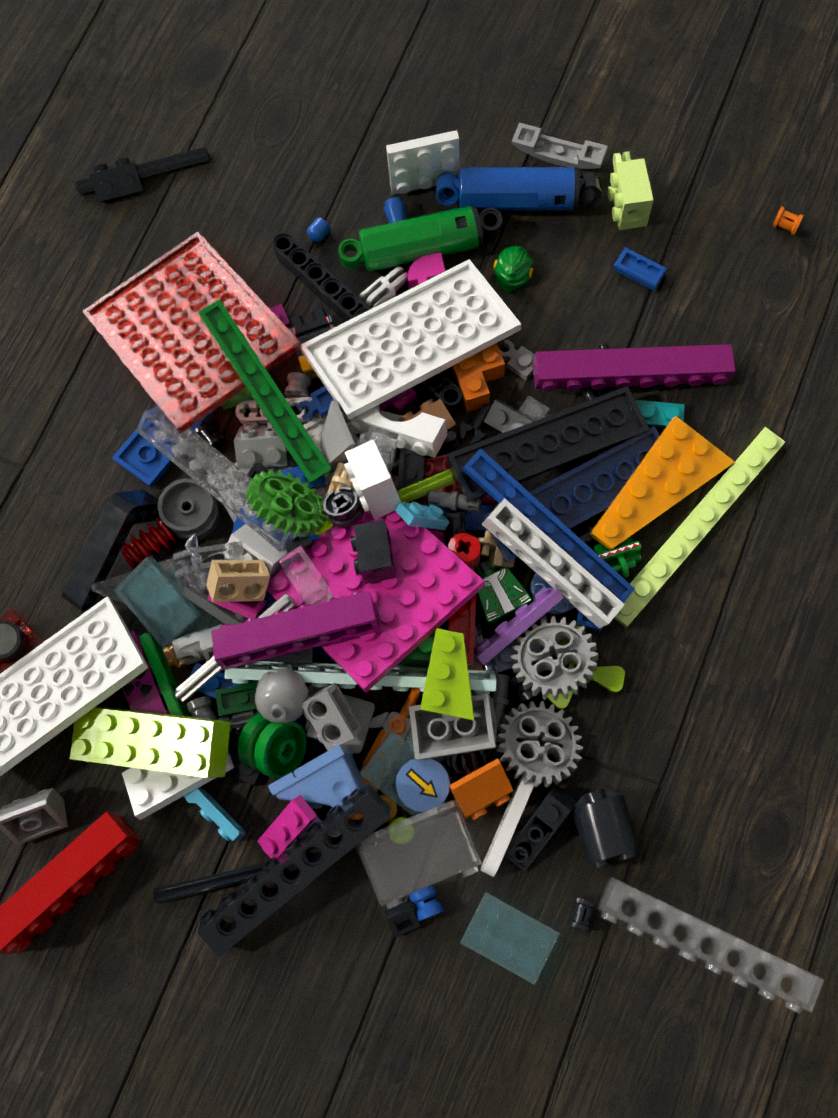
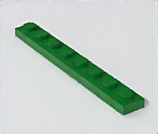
(264, 391)

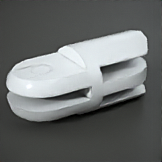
(385, 287)

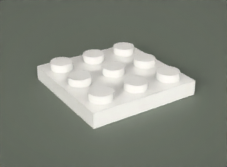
(421, 161)

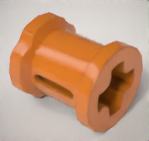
(787, 220)

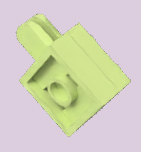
(630, 192)

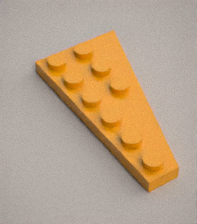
(667, 474)

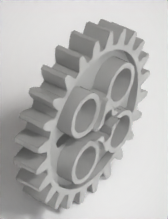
(561, 678)
(539, 744)

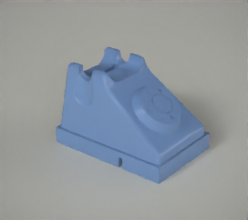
(323, 780)

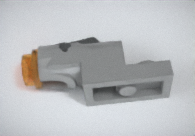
(190, 648)

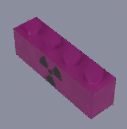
(143, 691)

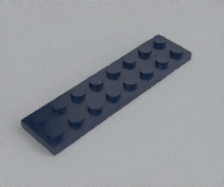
(590, 486)

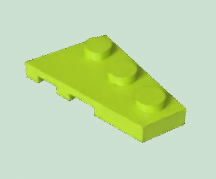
(447, 677)

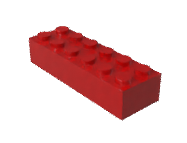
(63, 880)

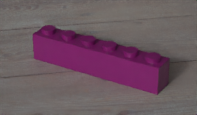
(295, 630)

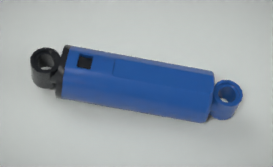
(519, 188)

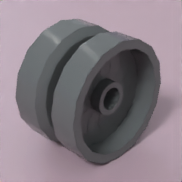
(188, 509)

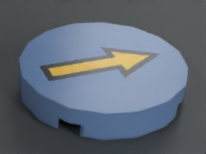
(422, 784)

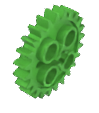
(286, 503)

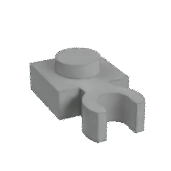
(519, 361)

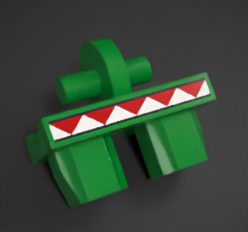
(622, 557)

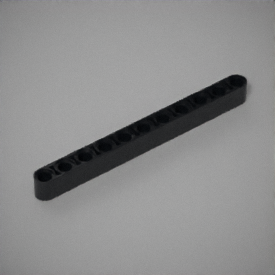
(346, 297)

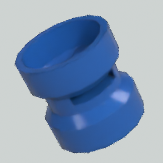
(427, 909)

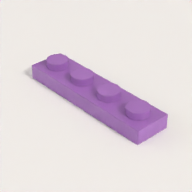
(524, 618)

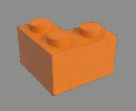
(473, 374)

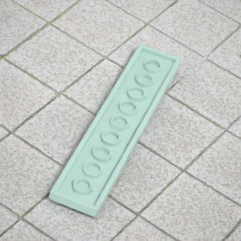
(323, 674)

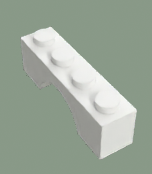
(421, 434)

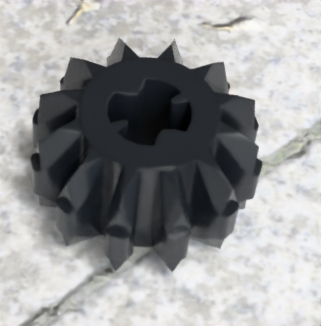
(468, 761)

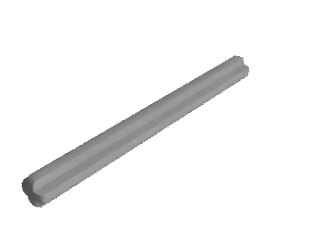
(211, 667)

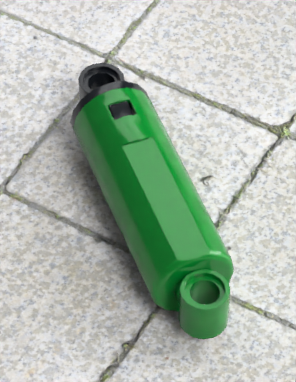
(416, 237)

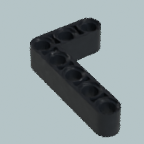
(105, 543)

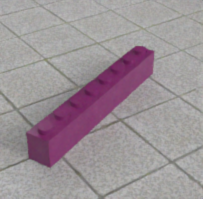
(633, 367)

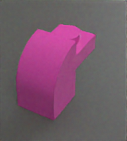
(425, 269)

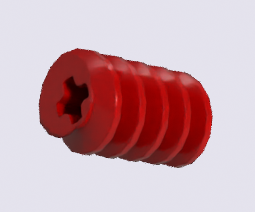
(146, 543)
(466, 548)

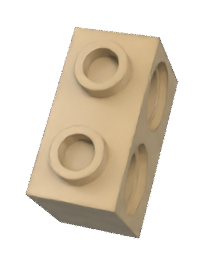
(237, 580)

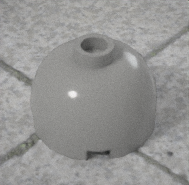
(281, 696)

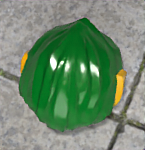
(513, 268)

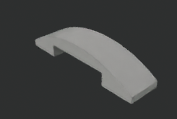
(558, 151)

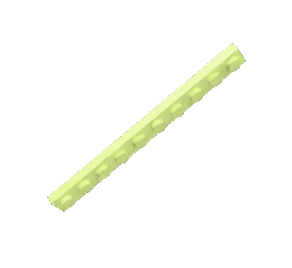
(699, 524)

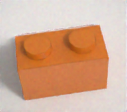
(482, 789)

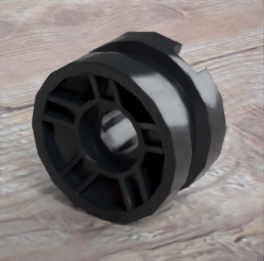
(343, 507)

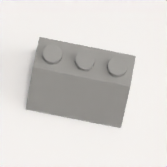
(448, 735)

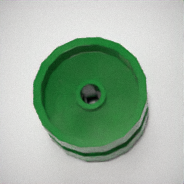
(272, 746)

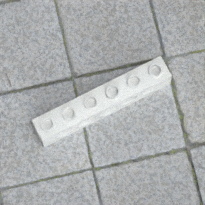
(553, 564)

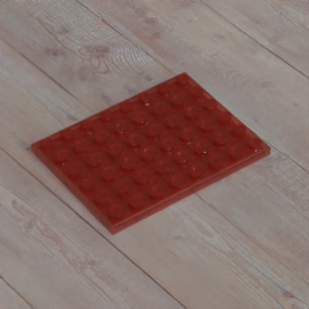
(165, 344)

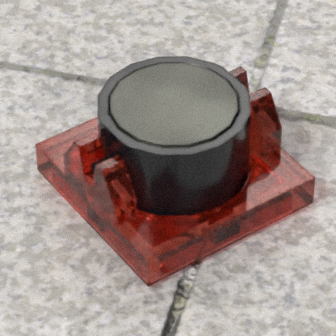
(14, 639)

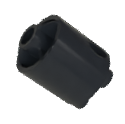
(605, 827)

